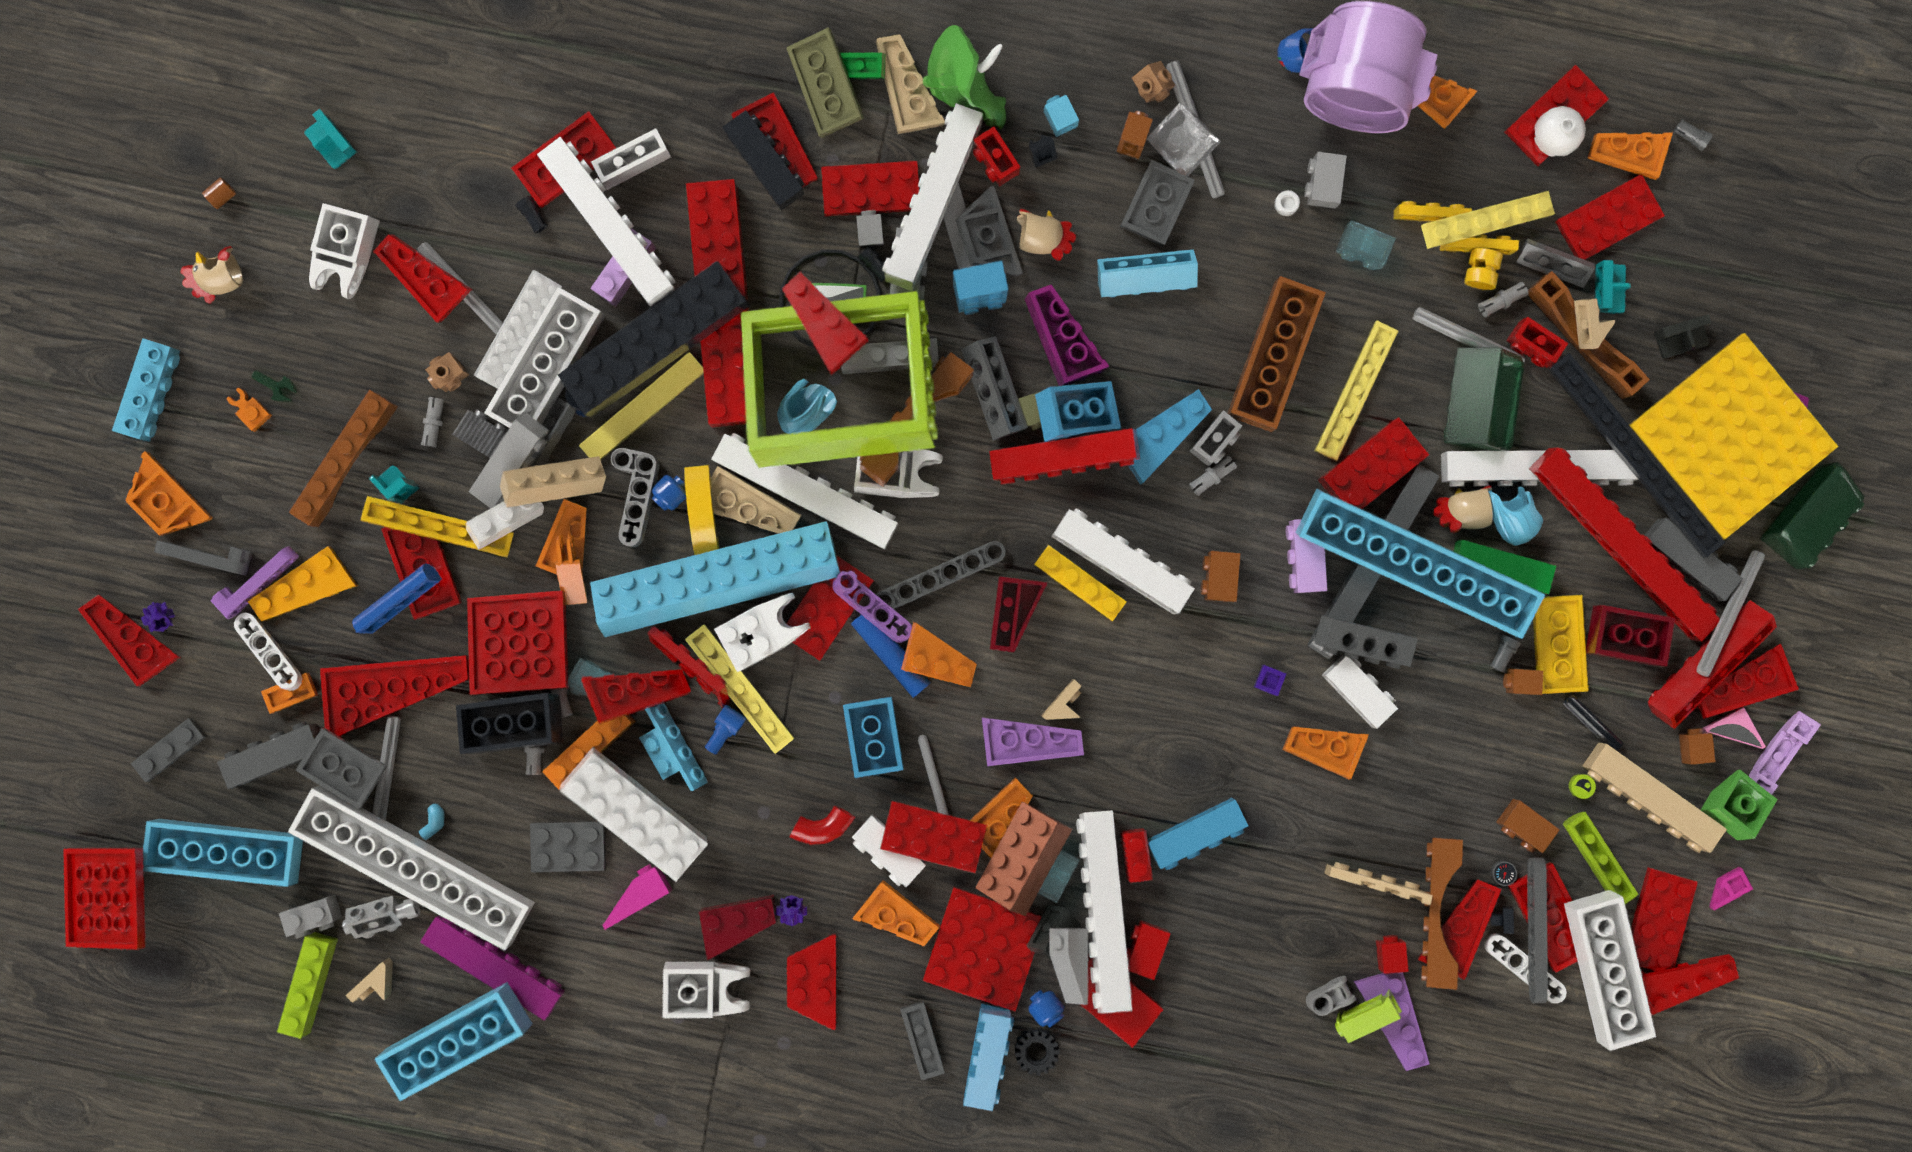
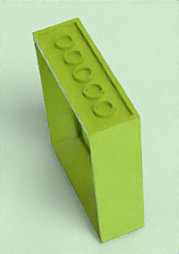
(847, 441)

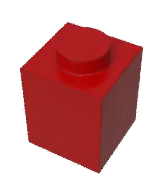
(1392, 955)

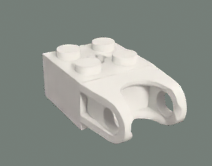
(338, 254)
(905, 481)
(767, 628)
(709, 989)

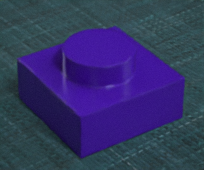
(1270, 680)

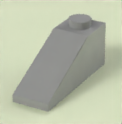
(1070, 960)

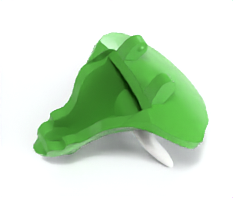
(959, 79)

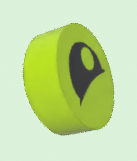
(1582, 786)

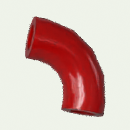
(822, 830)

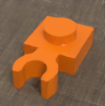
(251, 411)

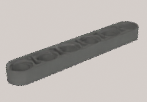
(937, 572)
(1537, 930)

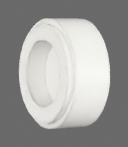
(1287, 203)

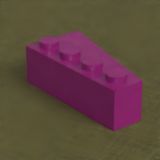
(1062, 338)

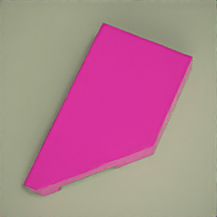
(1729, 887)

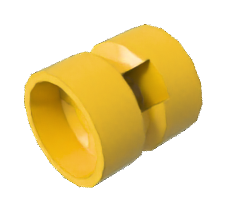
(1483, 270)

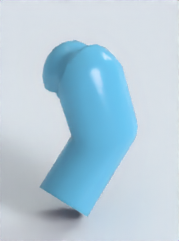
(435, 821)

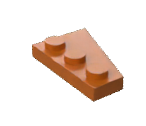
(1445, 100)
(1632, 152)
(569, 521)
(936, 659)
(1328, 749)
(999, 814)
(896, 914)

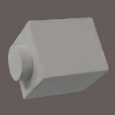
(869, 228)

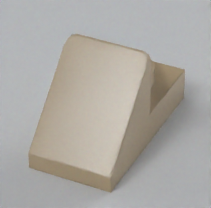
(1589, 328)
(1058, 708)
(379, 979)

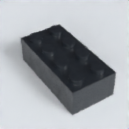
(509, 724)

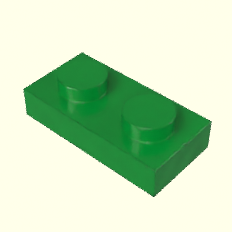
(864, 65)

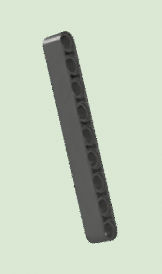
(1362, 579)

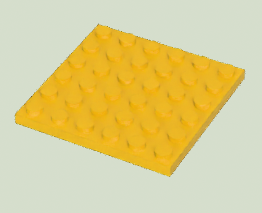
(1733, 435)

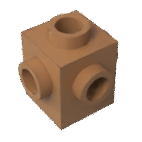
(1154, 82)
(446, 372)

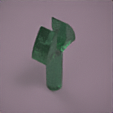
(275, 386)

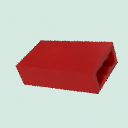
(1126, 1024)

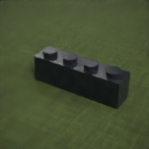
(763, 159)

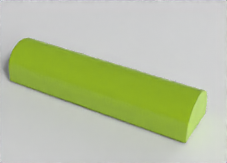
(1599, 856)

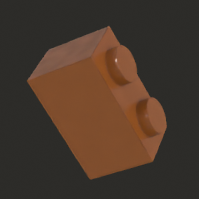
(1134, 134)
(1221, 576)
(1527, 826)

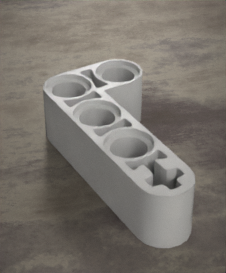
(633, 499)

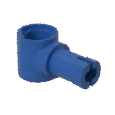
(727, 724)

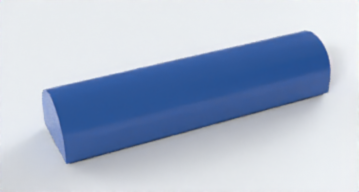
(396, 599)
(890, 654)

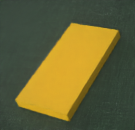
(1561, 644)

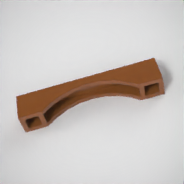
(1614, 367)
(948, 380)
(322, 488)
(1445, 861)

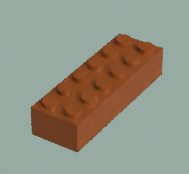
(1276, 354)

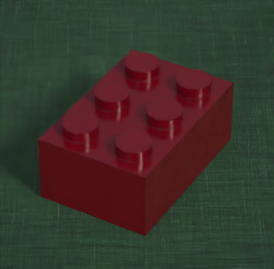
(1630, 635)

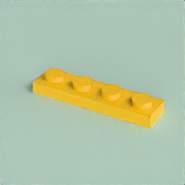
(1080, 583)

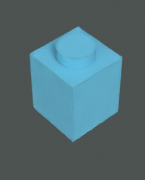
(1060, 115)

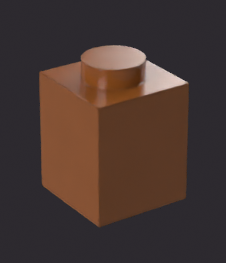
(1523, 681)
(1697, 747)

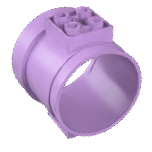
(1367, 67)

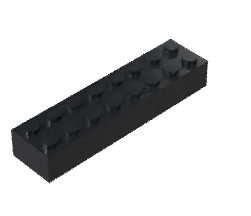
(654, 340)

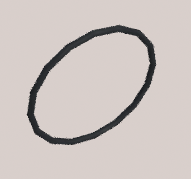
(817, 253)

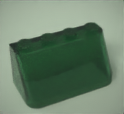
(1484, 399)
(1814, 516)

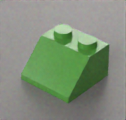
(1739, 806)

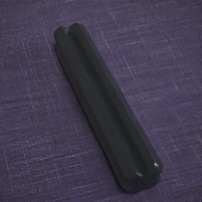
(1592, 722)

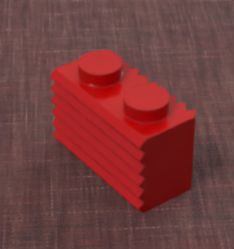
(1136, 855)

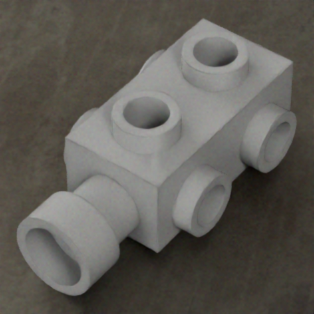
(378, 916)

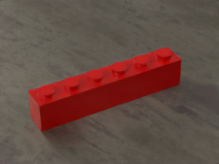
(1064, 455)
(1688, 688)

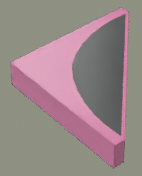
(1736, 727)

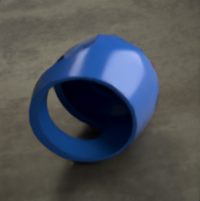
(1292, 50)

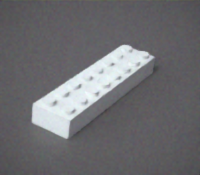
(516, 328)

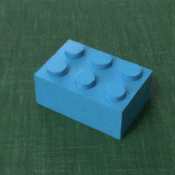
(980, 287)
(1077, 410)
(873, 737)

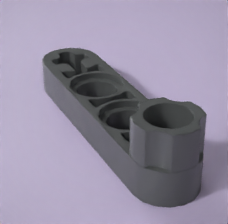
(237, 561)

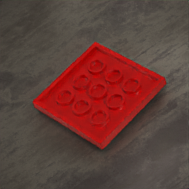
(517, 643)
(104, 898)
(982, 949)

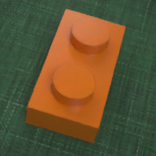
(279, 699)

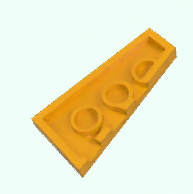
(311, 581)

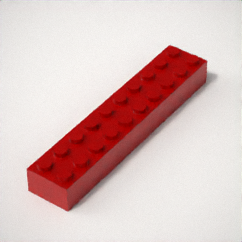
(714, 237)

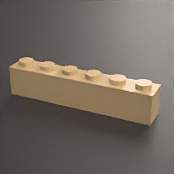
(1653, 797)

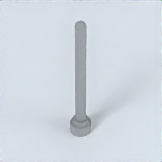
(932, 774)

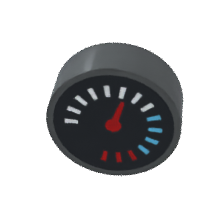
(1503, 873)

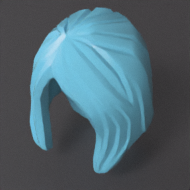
(805, 407)
(1516, 519)

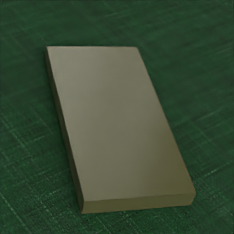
(825, 82)

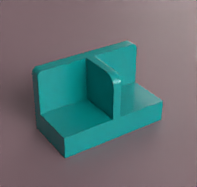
(329, 140)
(1610, 287)
(394, 485)

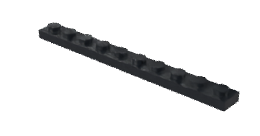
(1636, 455)

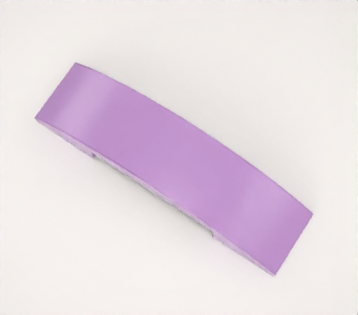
(1782, 749)

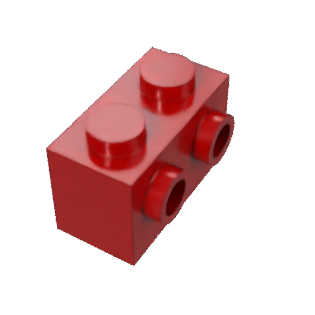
(996, 156)
(1536, 342)
(1146, 949)

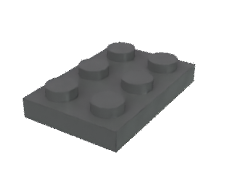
(1157, 203)
(341, 768)
(567, 846)

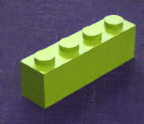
(307, 985)

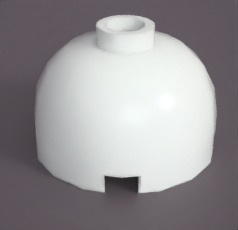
(1559, 131)

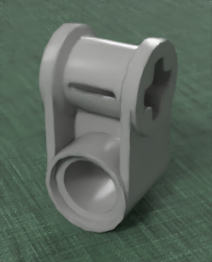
(1335, 995)

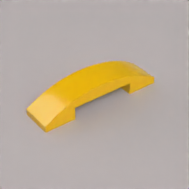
(700, 509)

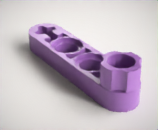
(232, 603)
(875, 604)

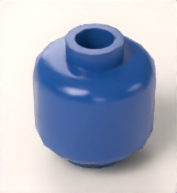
(669, 492)
(1046, 1008)

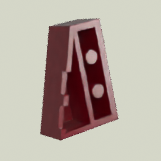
(1012, 611)
(735, 922)

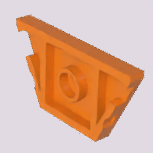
(163, 500)

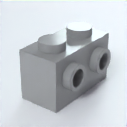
(1326, 180)
(1217, 436)
(309, 916)

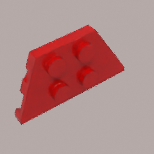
(813, 981)

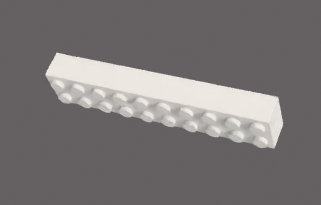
(411, 867)

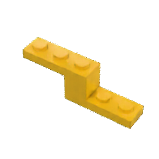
(1432, 212)

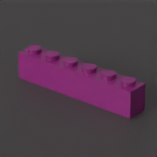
(493, 966)

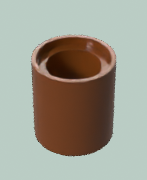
(219, 193)

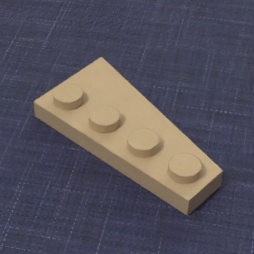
(909, 98)
(748, 504)
(1385, 884)

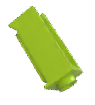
(1368, 1016)

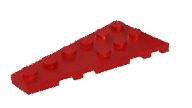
(372, 691)

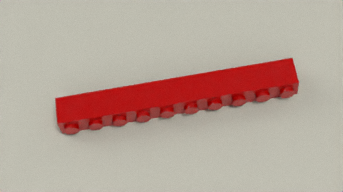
(1625, 543)

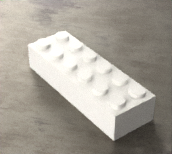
(552, 346)
(1123, 562)
(634, 814)
(1610, 970)

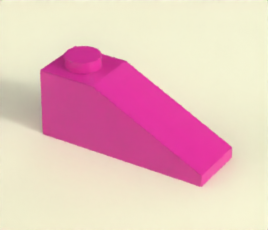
(642, 891)

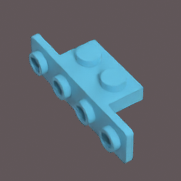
(670, 750)

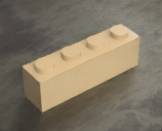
(552, 481)

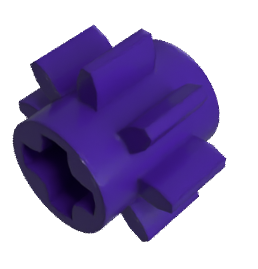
(157, 617)
(791, 910)

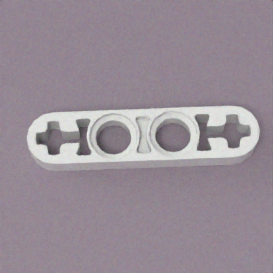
(264, 654)
(1522, 970)

